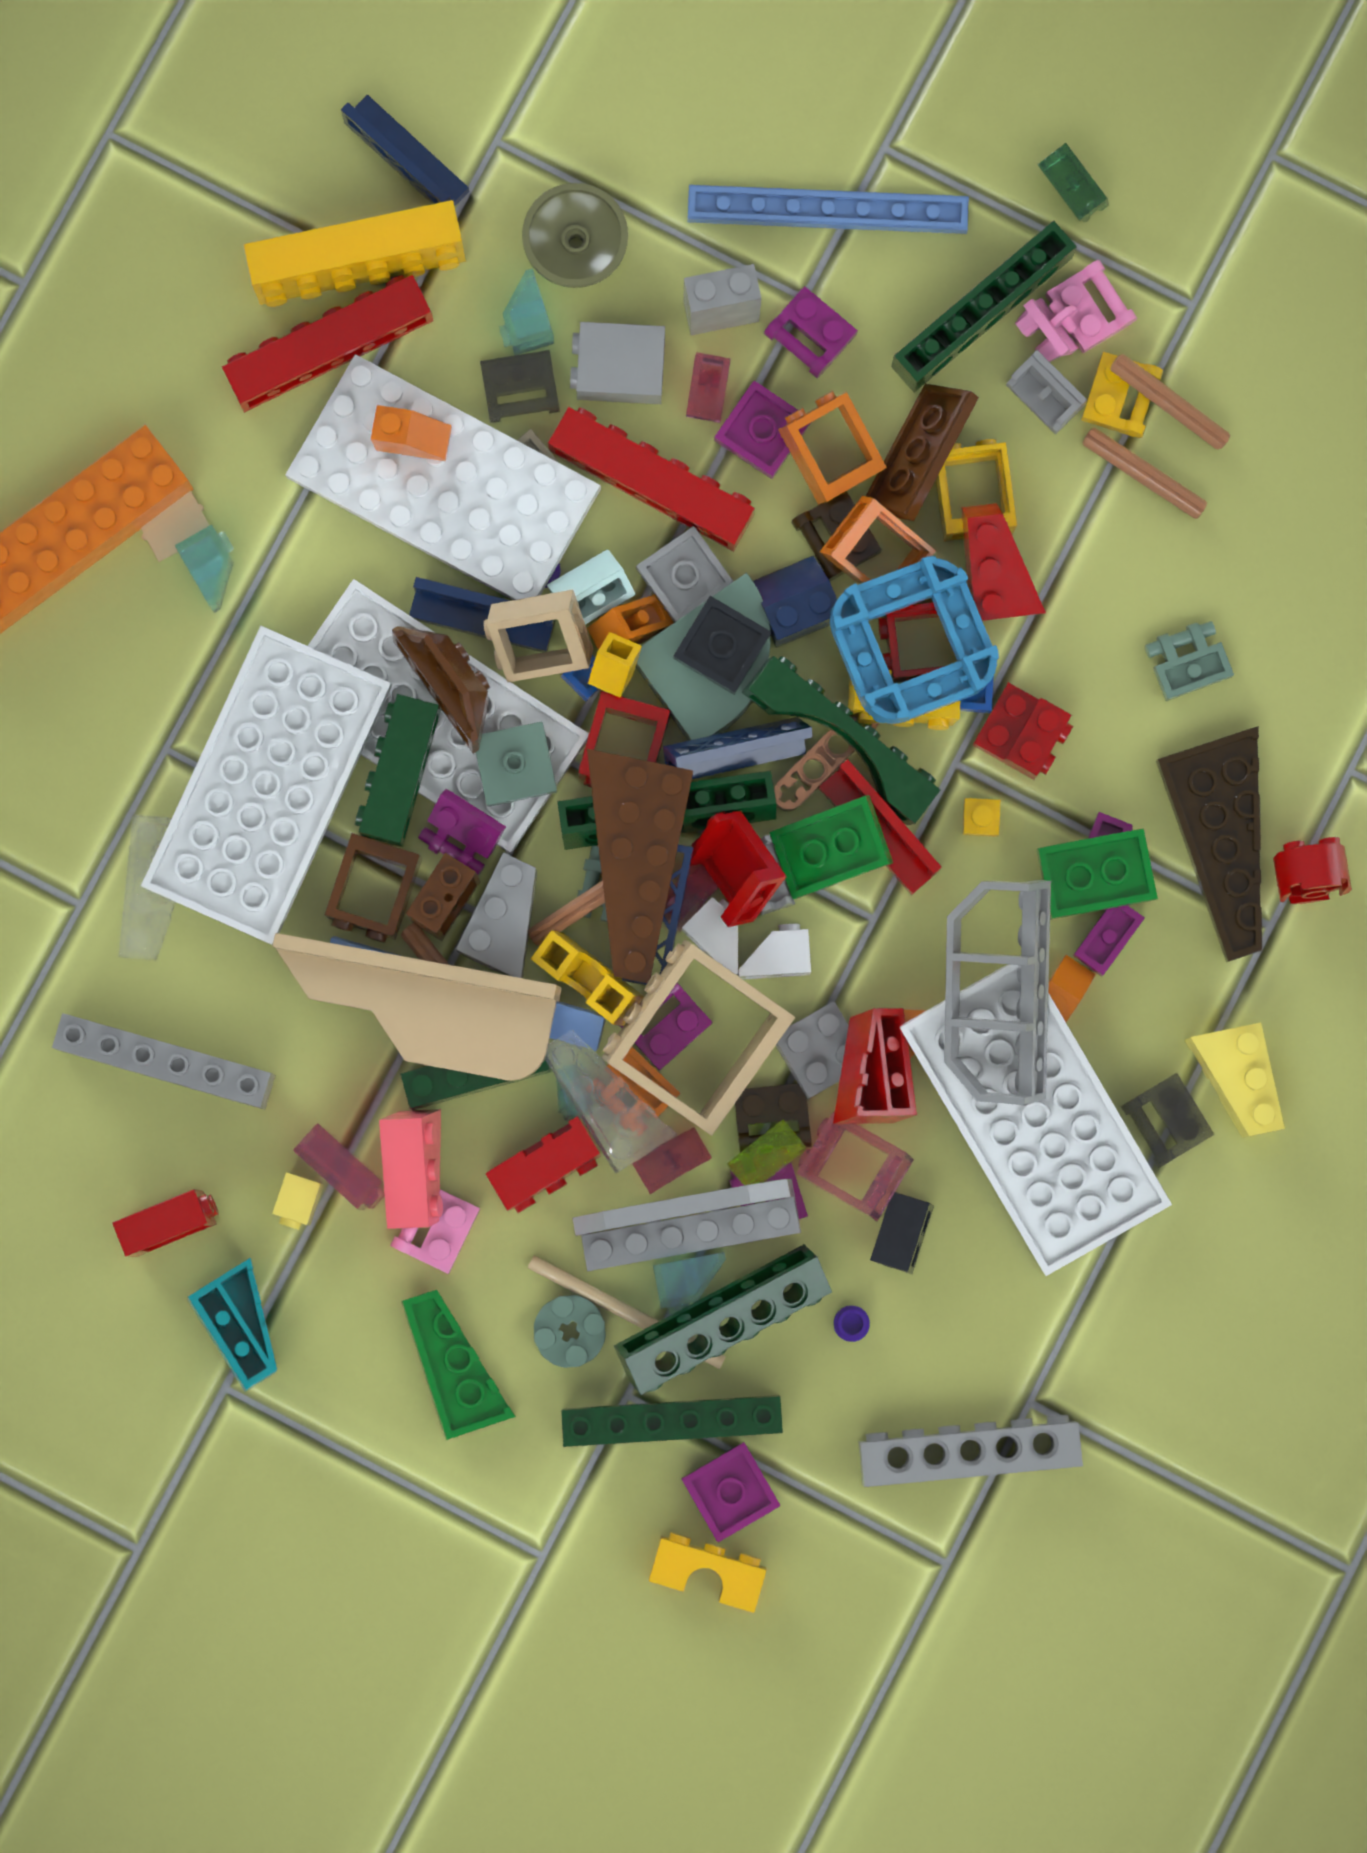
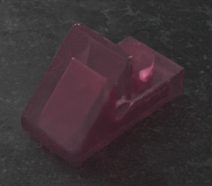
(698, 892)

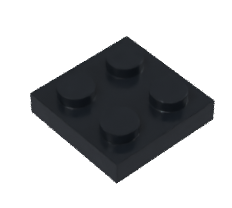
(722, 645)

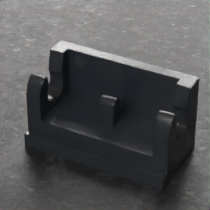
(902, 1233)

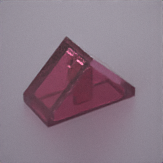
(708, 387)
(672, 1160)

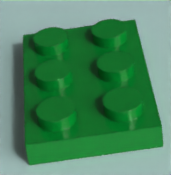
(831, 847)
(1098, 873)

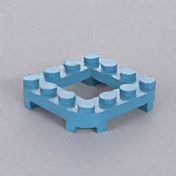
(959, 617)

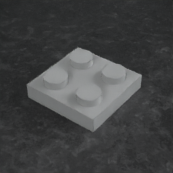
(684, 574)
(815, 1049)

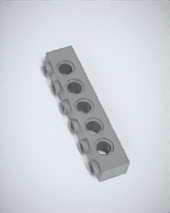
(163, 1061)
(1063, 1453)

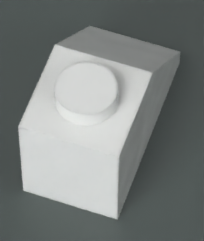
(713, 935)
(780, 955)

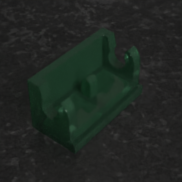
(1073, 183)

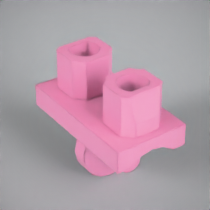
(1041, 317)

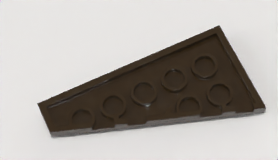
(1219, 818)

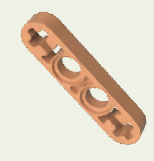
(830, 764)

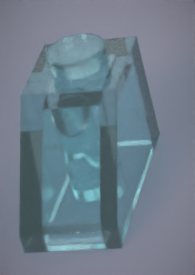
(525, 318)
(209, 563)
(685, 1280)

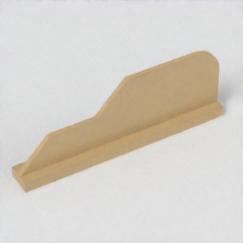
(433, 1009)

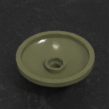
(571, 213)

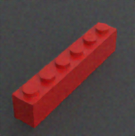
(328, 342)
(651, 478)

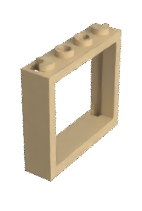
(744, 1068)

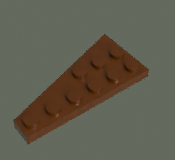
(638, 835)

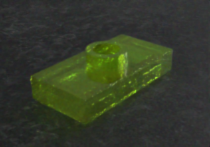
(767, 1155)

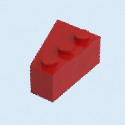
(995, 566)
(875, 1070)
(544, 1166)

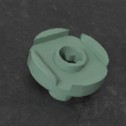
(575, 1351)

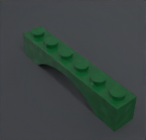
(784, 692)

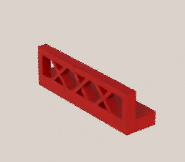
(910, 859)

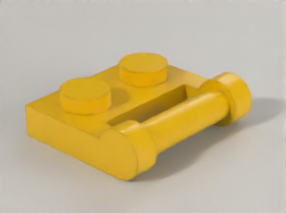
(1108, 397)

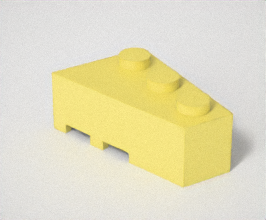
(1242, 1076)

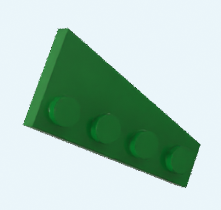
(455, 1376)

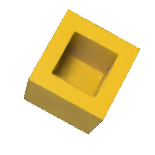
(614, 664)

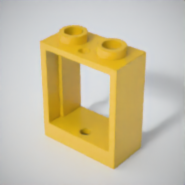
(983, 451)

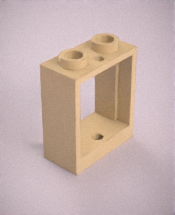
(534, 610)

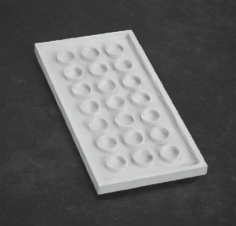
(483, 511)
(361, 636)
(266, 785)
(1056, 1163)

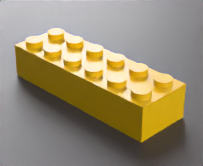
(355, 253)

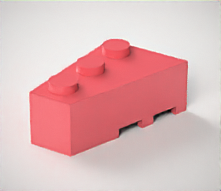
(411, 1168)

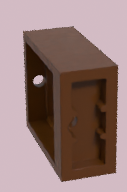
(385, 853)
(446, 886)

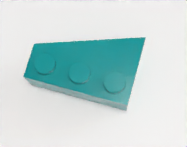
(236, 1323)

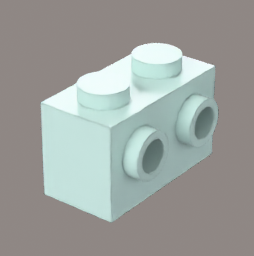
(596, 584)

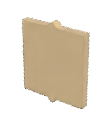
(174, 525)

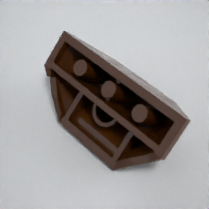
(448, 679)

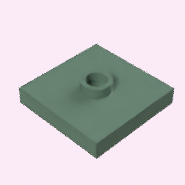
(515, 764)

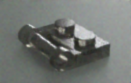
(516, 376)
(1177, 1113)

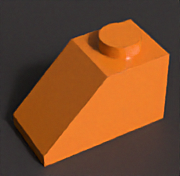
(410, 433)
(632, 621)
(1069, 985)

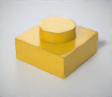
(981, 817)

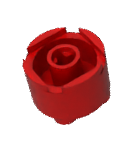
(1311, 871)

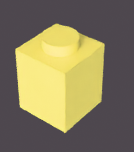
(297, 1201)

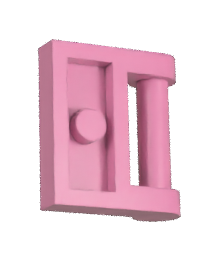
(1089, 319)
(444, 1237)

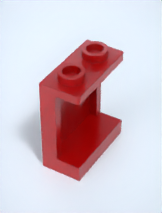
(738, 866)

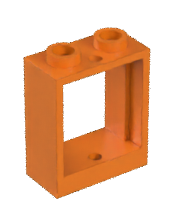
(819, 487)
(854, 527)

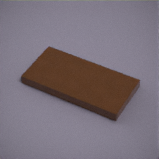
(921, 449)

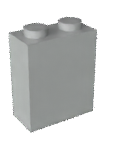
(722, 299)
(618, 362)

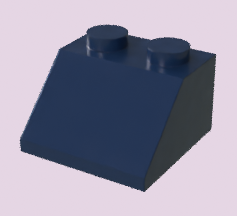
(796, 600)

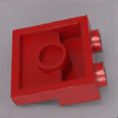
(1023, 731)

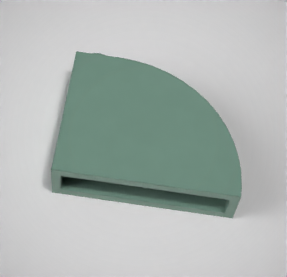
(693, 701)

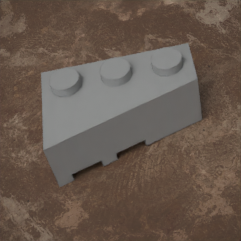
(502, 919)

